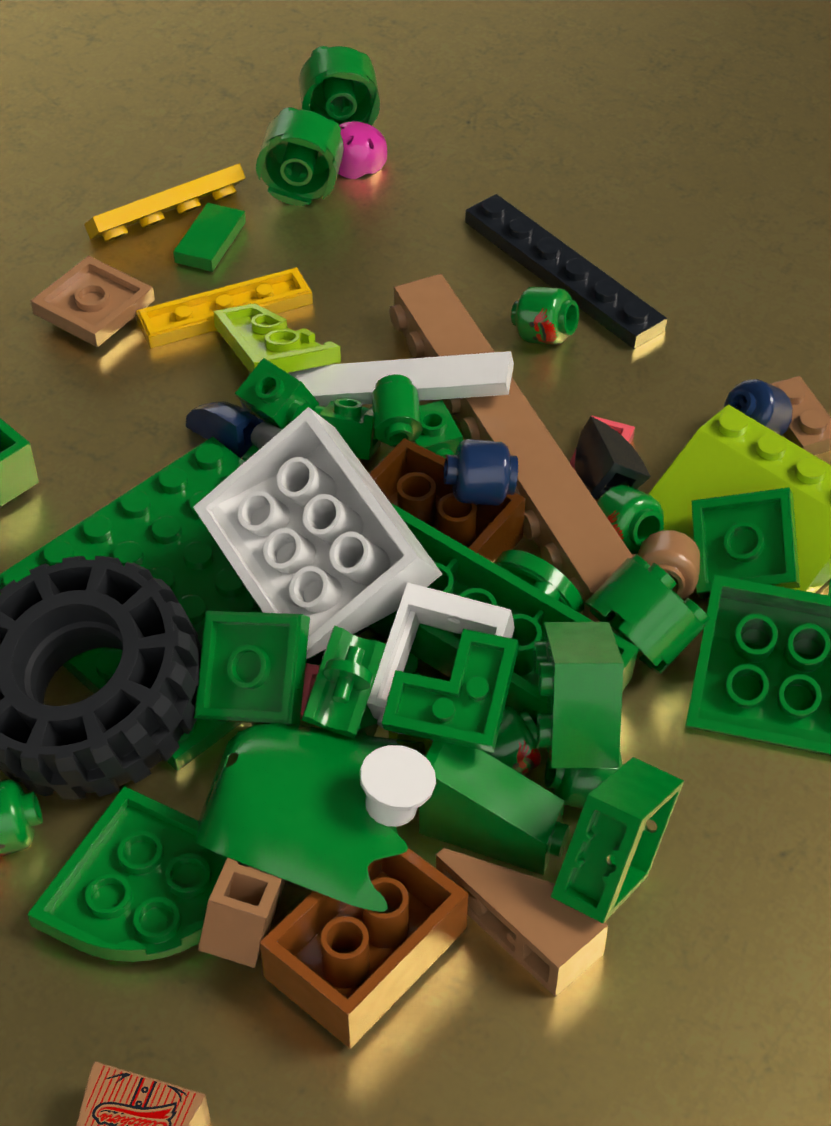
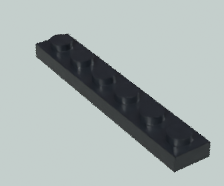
(564, 268)

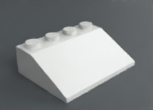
(315, 532)

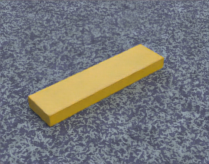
(195, 314)

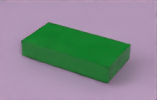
(209, 237)

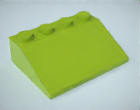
(743, 456)

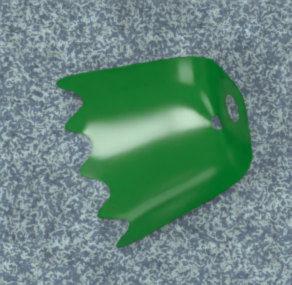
(300, 810)

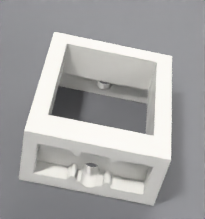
(435, 610)

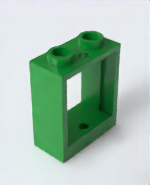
(612, 842)

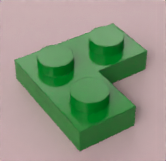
(460, 710)

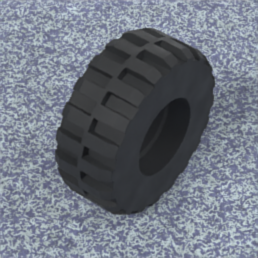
(132, 717)

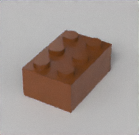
(357, 962)

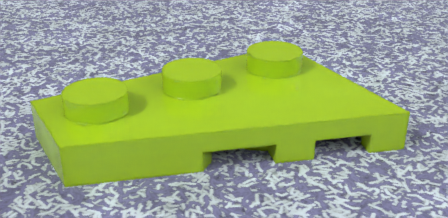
(262, 334)

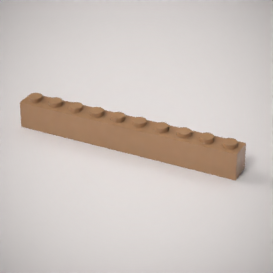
(558, 505)

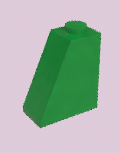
(492, 809)

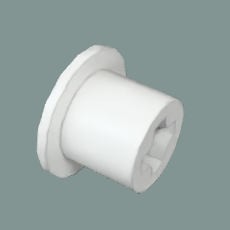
(396, 783)

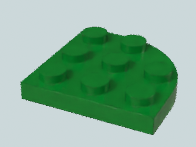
(132, 885)

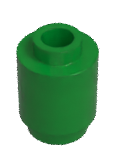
(396, 410)

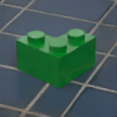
(584, 687)

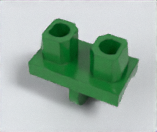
(343, 682)

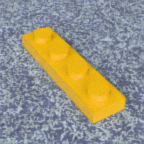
(151, 209)

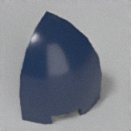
(225, 423)

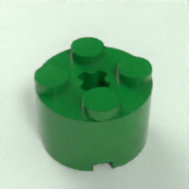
(340, 85)
(300, 156)
(647, 611)

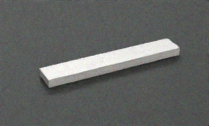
(432, 376)

